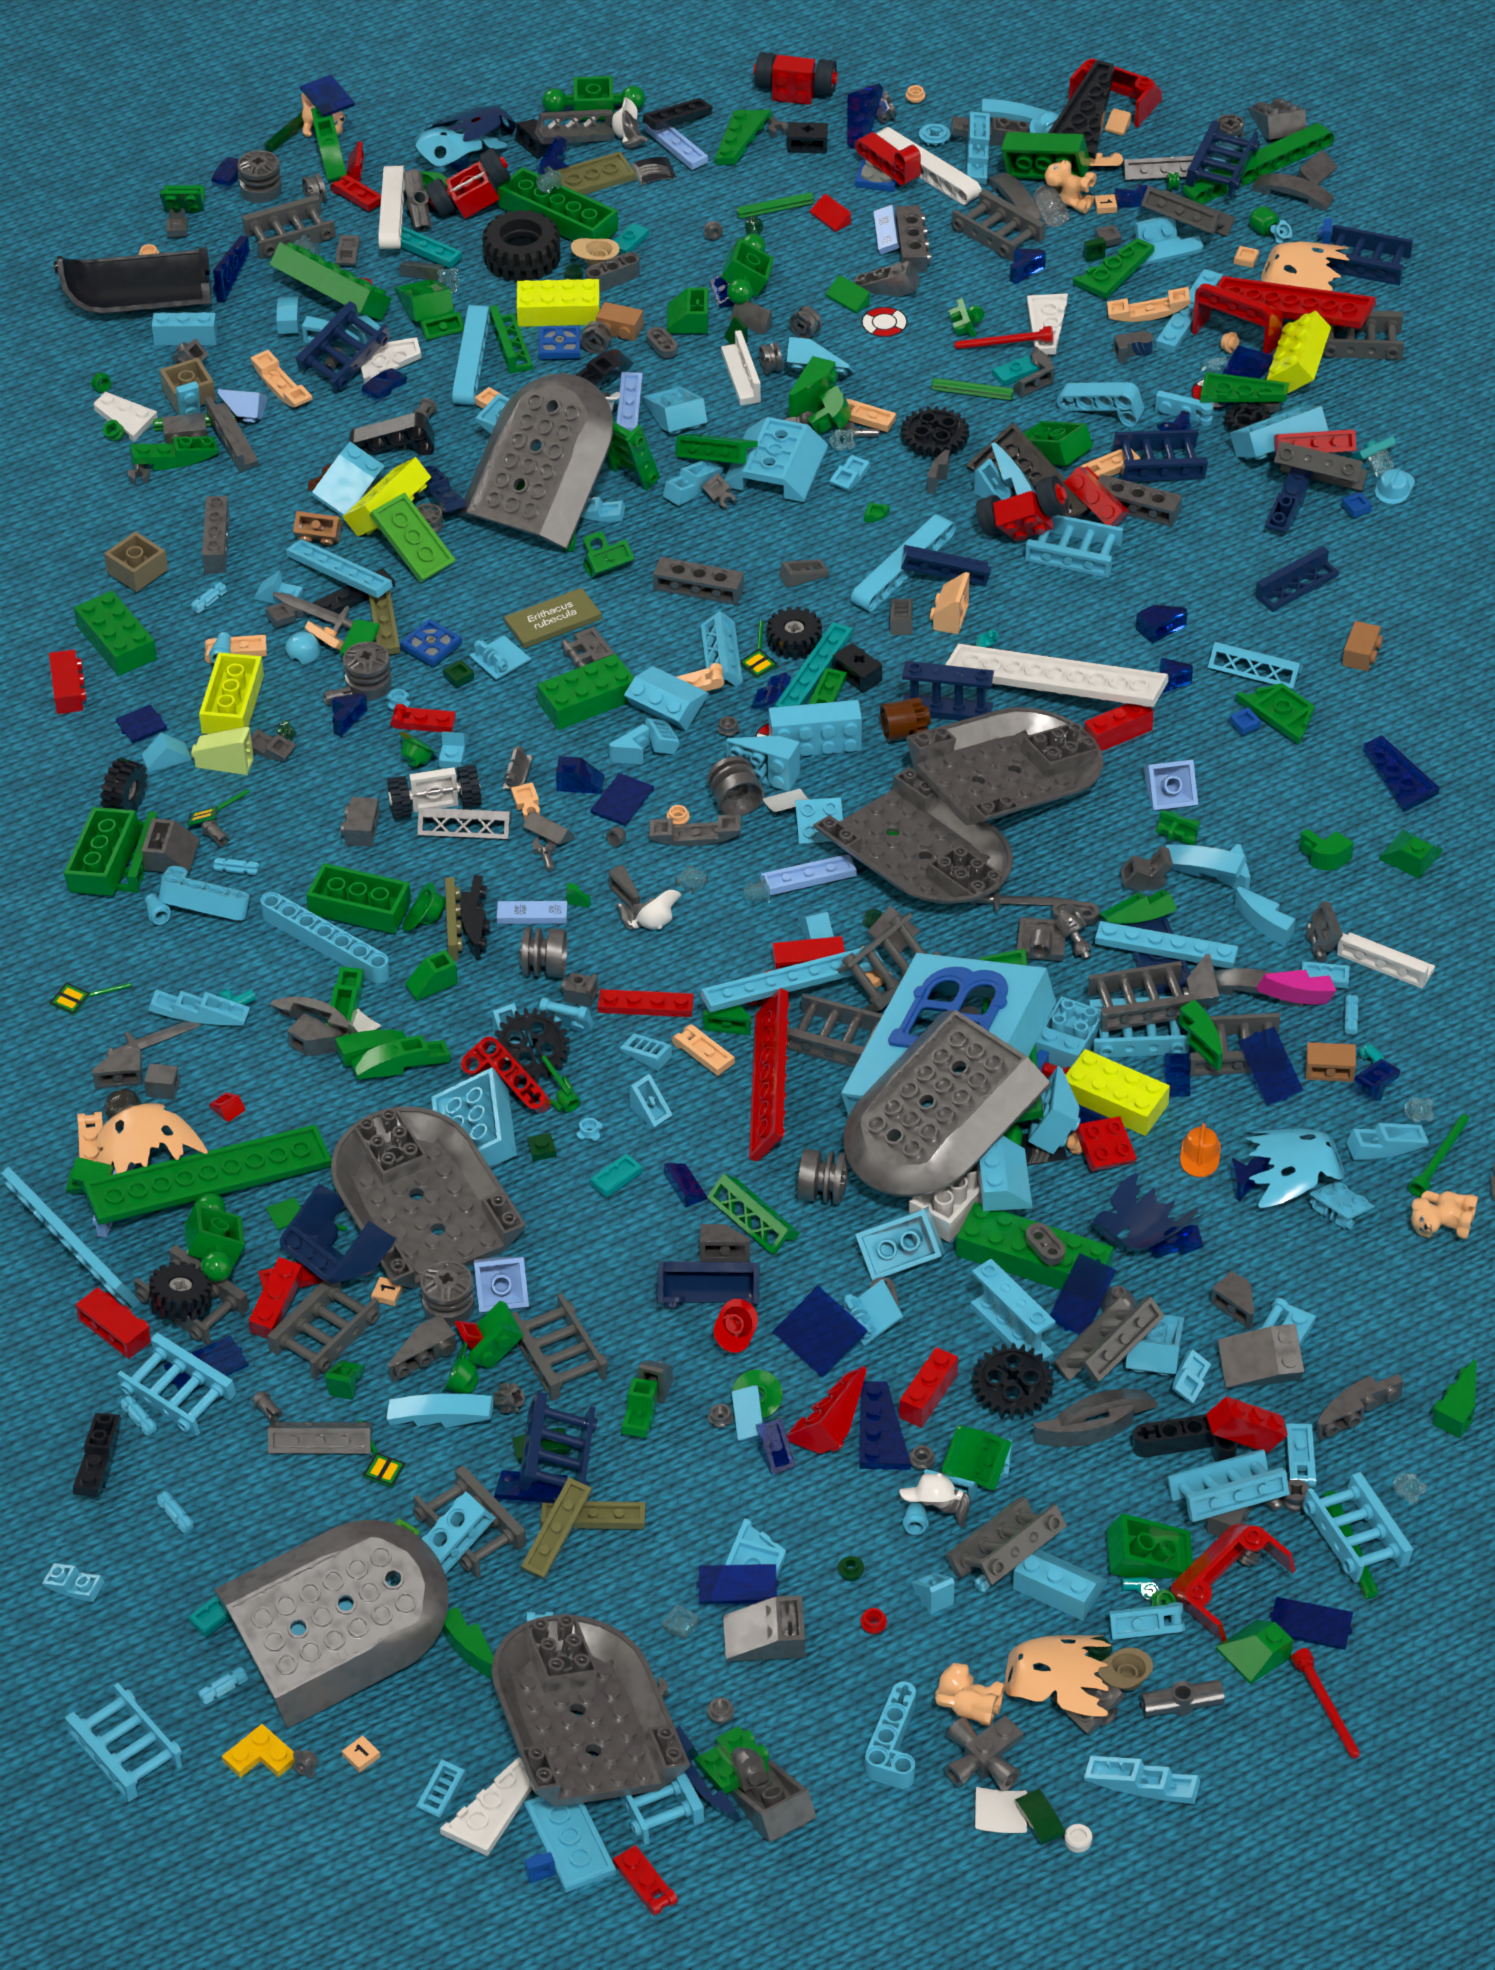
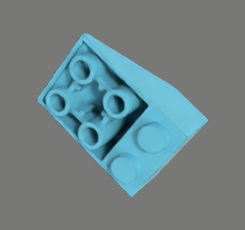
(802, 349)
(772, 758)
(1068, 1031)

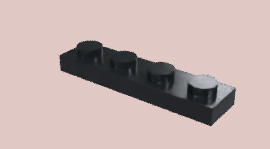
(677, 114)
(347, 596)

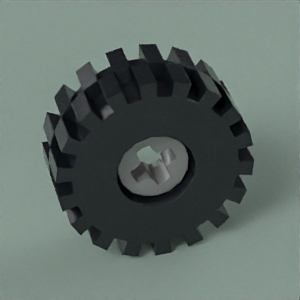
(789, 643)
(124, 785)
(189, 1301)

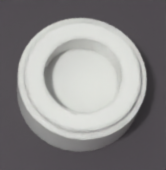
(1078, 1838)

